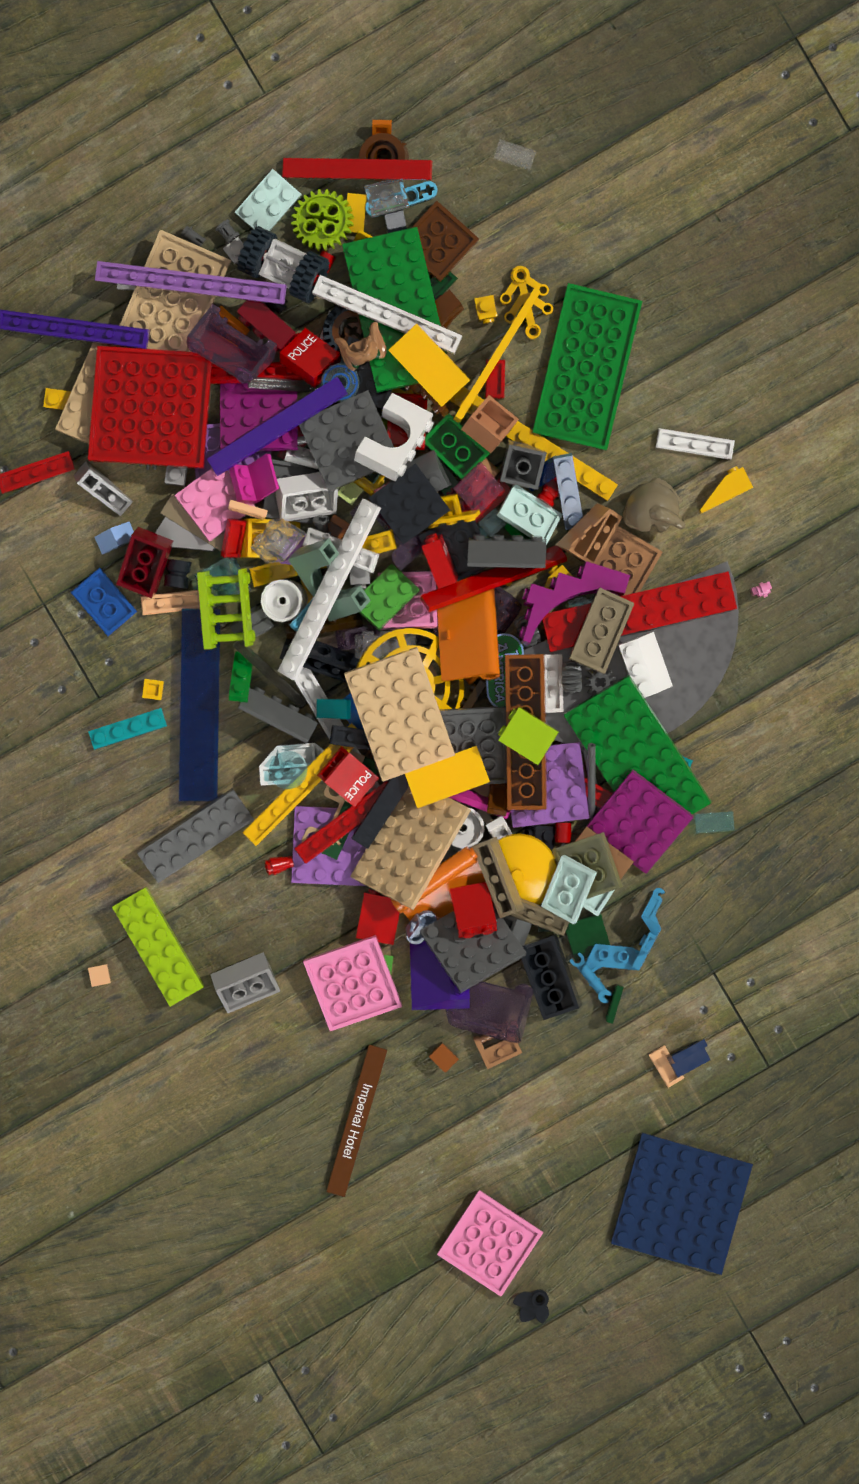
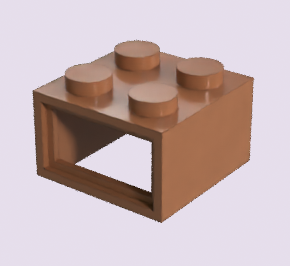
(490, 424)

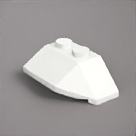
(307, 751)

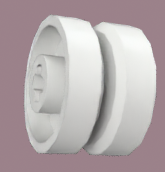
(273, 603)
(473, 834)

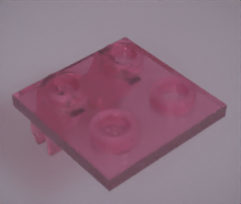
(477, 489)

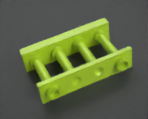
(208, 600)

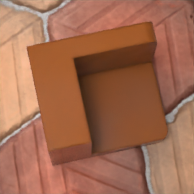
(338, 527)
(443, 1057)

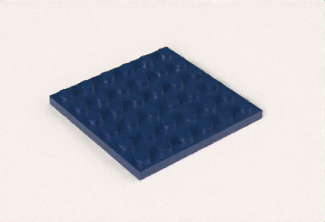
(681, 1203)

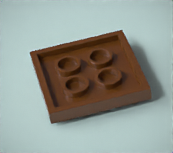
(443, 240)

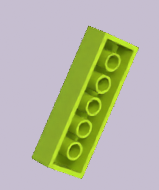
(158, 946)

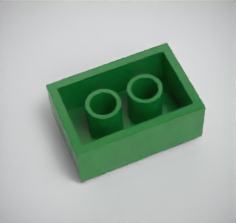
(455, 447)

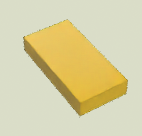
(358, 204)

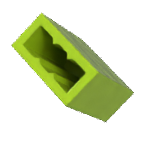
(527, 735)

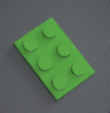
(388, 596)

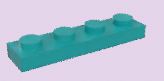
(127, 728)

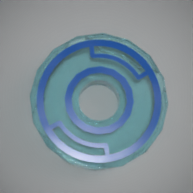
(342, 371)

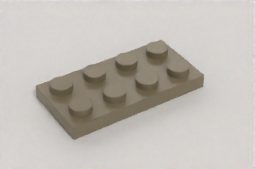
(601, 630)

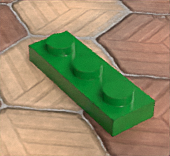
(240, 678)

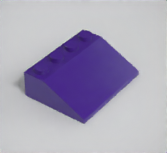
(431, 984)

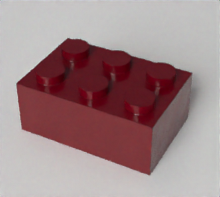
(265, 323)
(144, 562)

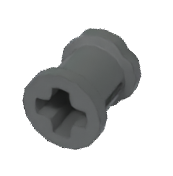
(227, 231)
(321, 523)

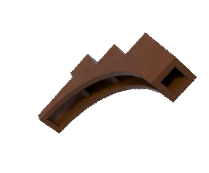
(448, 309)

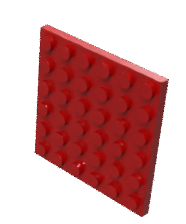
(150, 407)

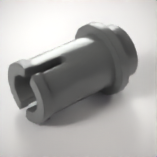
(192, 236)

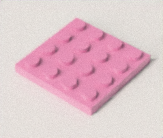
(352, 983)
(490, 1243)

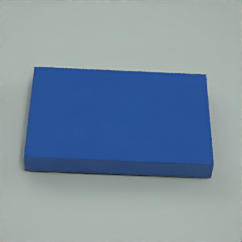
(104, 602)

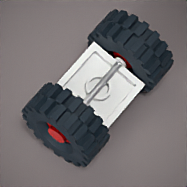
(282, 263)

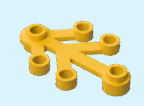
(524, 294)

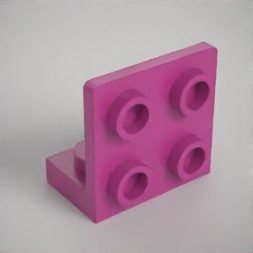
(254, 480)

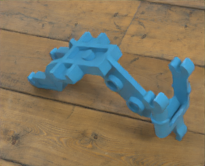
(620, 956)

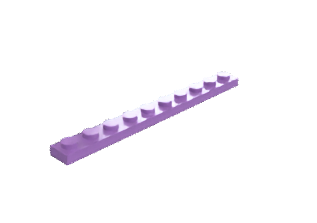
(190, 282)

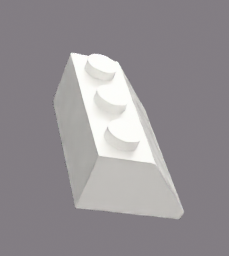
(305, 497)
(645, 664)

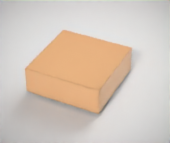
(99, 975)

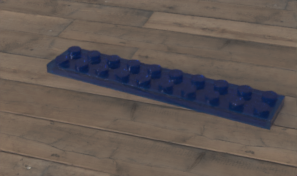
(198, 711)

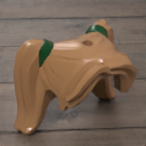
(364, 350)

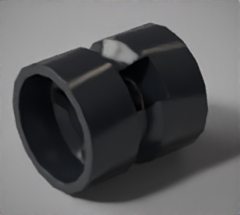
(177, 573)

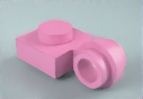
(762, 589)

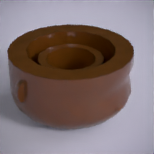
(382, 141)

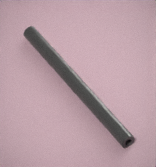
(591, 780)

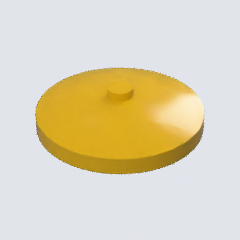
(529, 864)

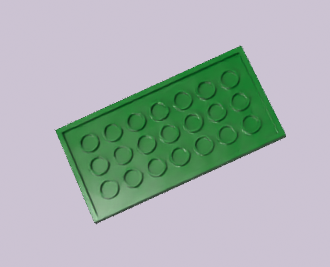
(396, 273)
(587, 366)
(633, 738)

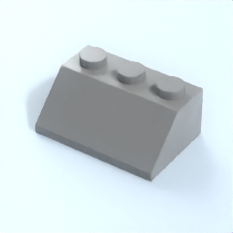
(245, 982)

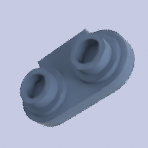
(417, 923)

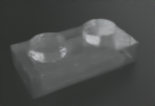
(515, 154)

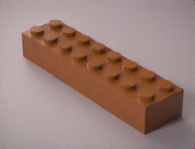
(526, 690)

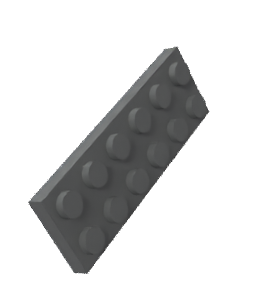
(195, 835)

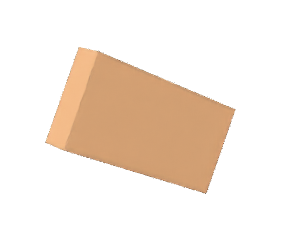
(247, 509)
(660, 1060)

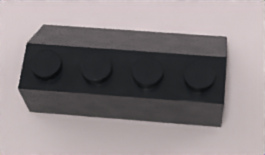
(550, 977)

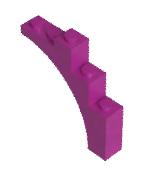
(567, 587)

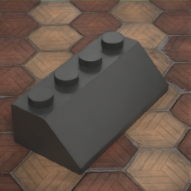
(507, 551)
(278, 715)

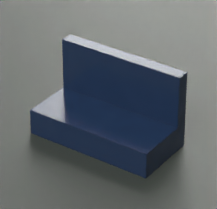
(689, 1058)

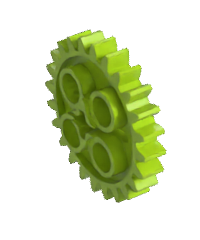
(326, 203)

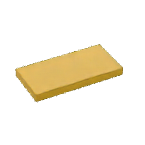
(429, 364)
(447, 777)

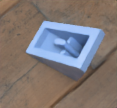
(114, 537)

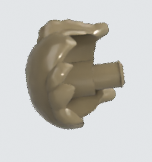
(654, 505)

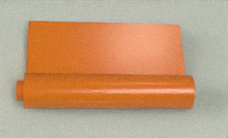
(469, 638)
(456, 871)

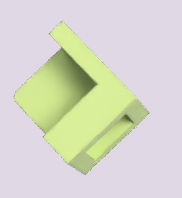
(350, 492)

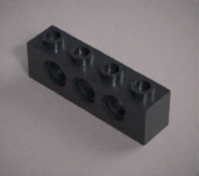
(326, 660)

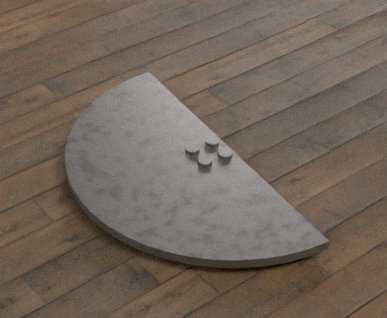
(694, 656)

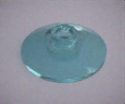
(291, 778)

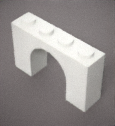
(392, 461)

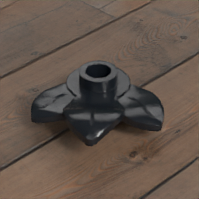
(530, 1307)

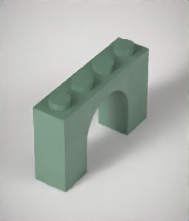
(307, 564)

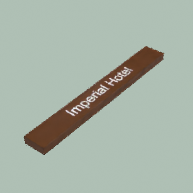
(356, 1120)

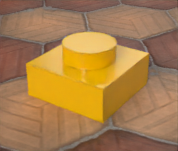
(153, 689)

